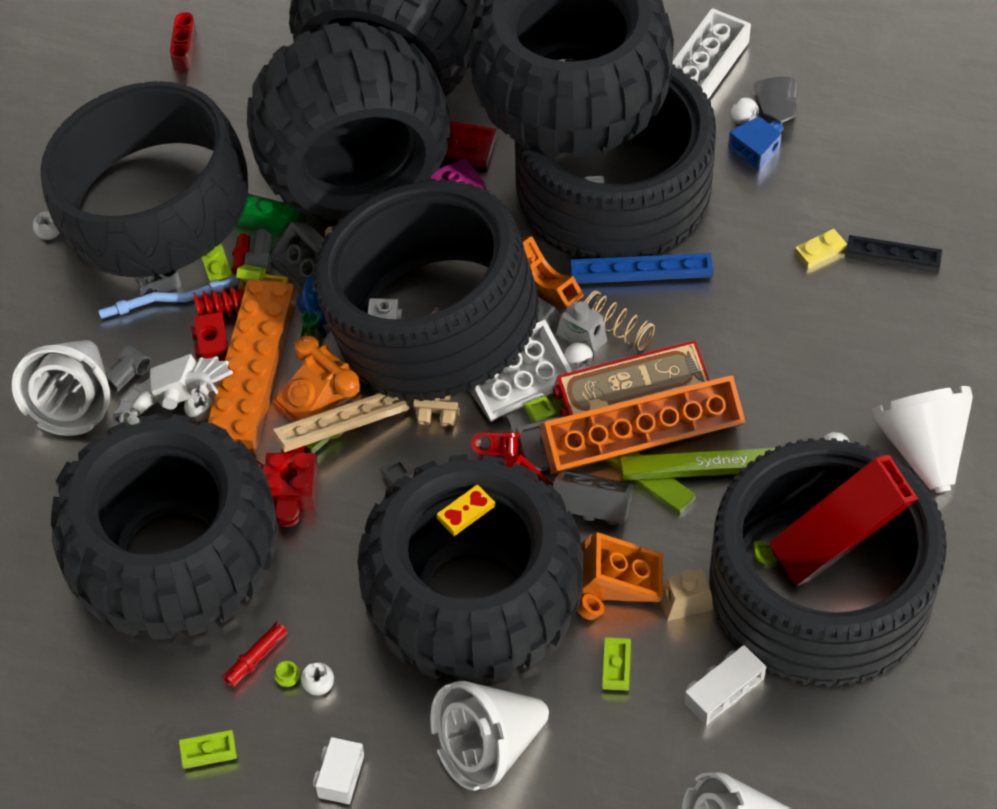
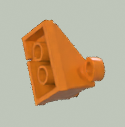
(318, 384)
(618, 572)

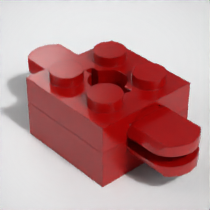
(292, 483)

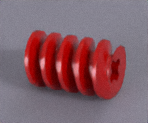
(219, 303)

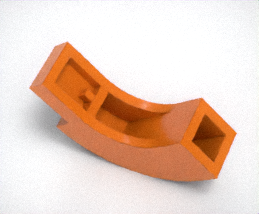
(551, 286)

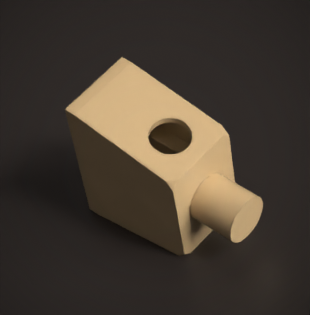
(686, 595)

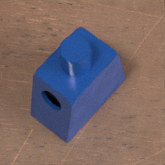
(756, 141)

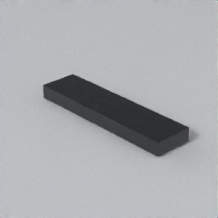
(894, 253)

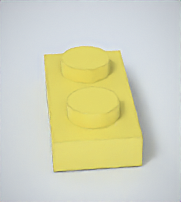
(820, 248)

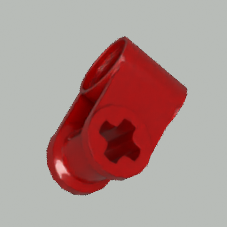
(501, 443)

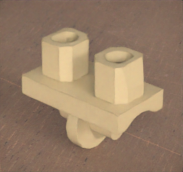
(426, 408)

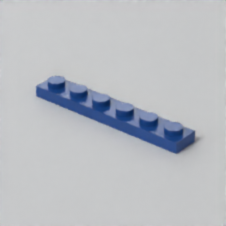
(642, 268)

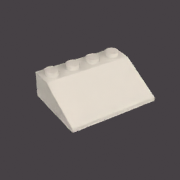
(525, 378)

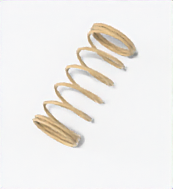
(641, 331)

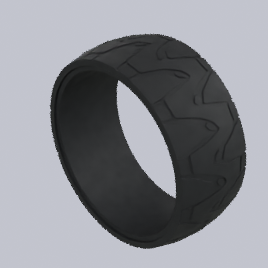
(123, 124)

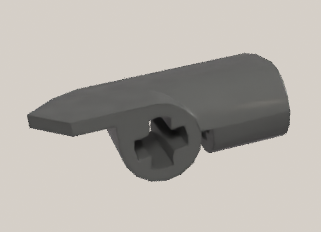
(777, 97)

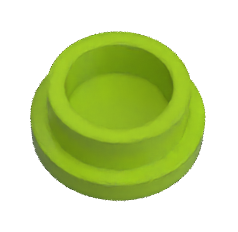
(287, 674)

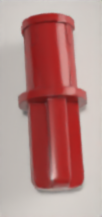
(239, 251)

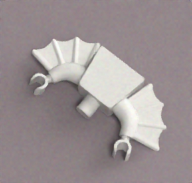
(172, 384)

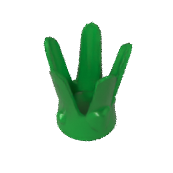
(311, 325)

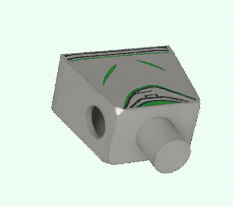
(582, 326)

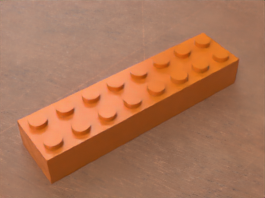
(255, 361)
(641, 424)

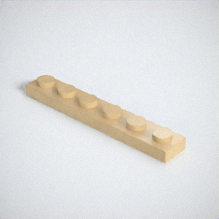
(339, 420)

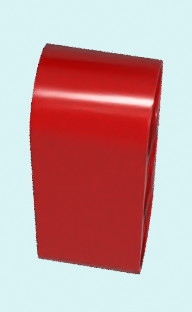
(183, 42)

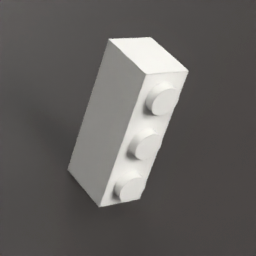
(724, 684)

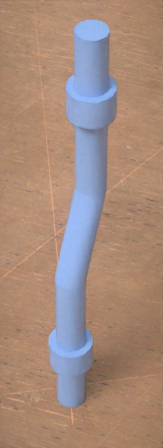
(123, 307)

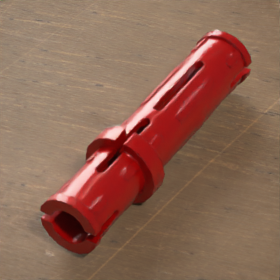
(247, 662)

